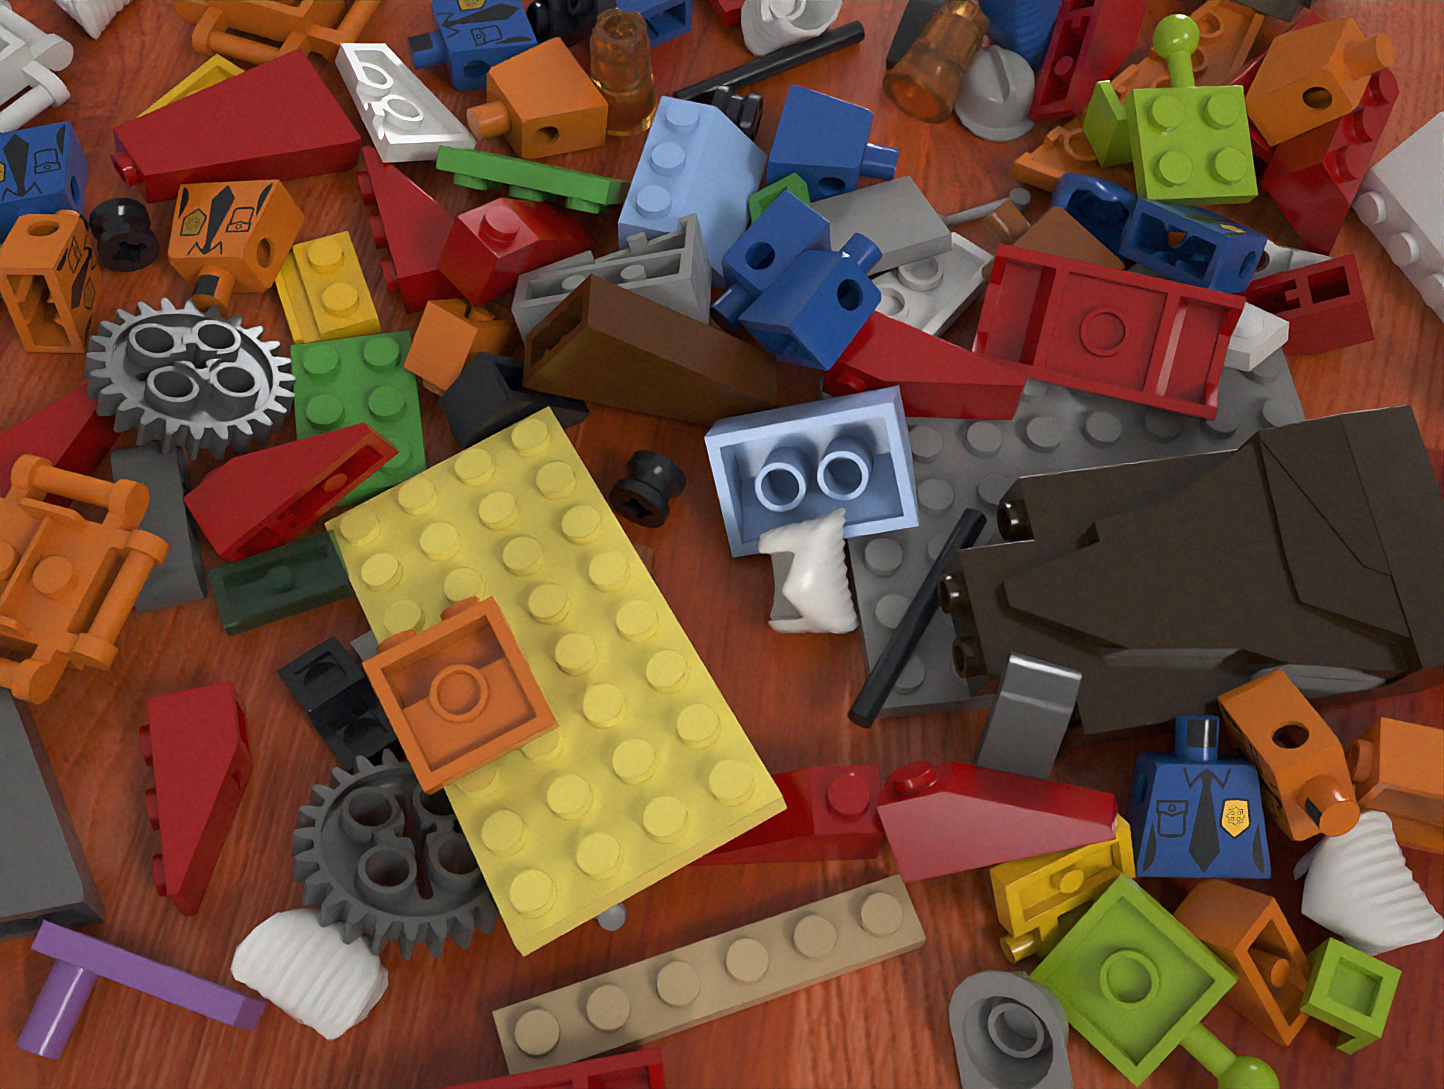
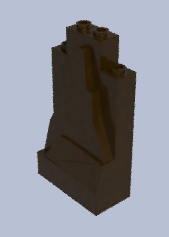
(1213, 570)

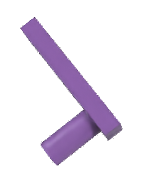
(85, 957)

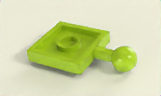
(1189, 139)
(1141, 988)

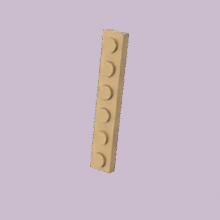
(710, 978)

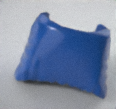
(1022, 26)
(1097, 205)

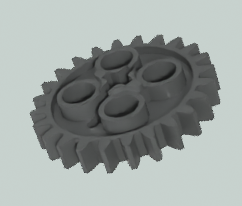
(189, 379)
(345, 859)

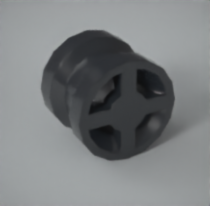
(740, 109)
(123, 234)
(647, 488)

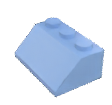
(690, 166)
(813, 460)

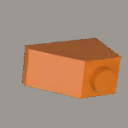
(454, 334)
(1256, 943)

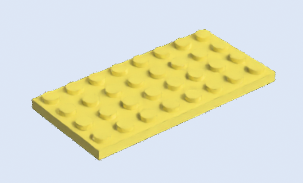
(645, 742)

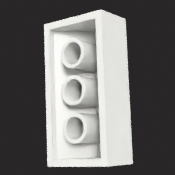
(1405, 209)

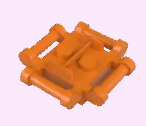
(295, 23)
(67, 577)

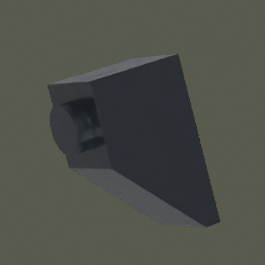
(492, 397)

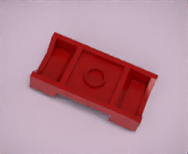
(1107, 331)

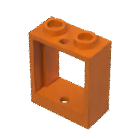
(1401, 772)

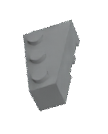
(663, 269)

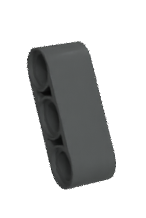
(168, 479)
(1027, 717)

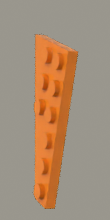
(1224, 44)

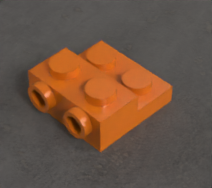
(459, 693)

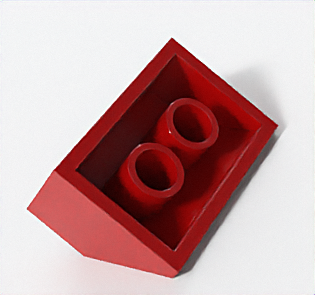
(1322, 169)

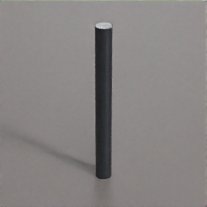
(775, 63)
(912, 625)

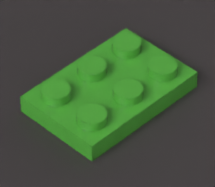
(532, 179)
(359, 383)

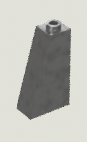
(40, 852)

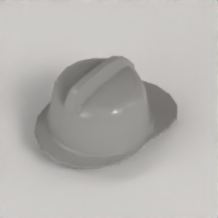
(996, 95)
(1009, 1033)

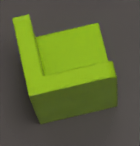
(1107, 126)
(1349, 993)

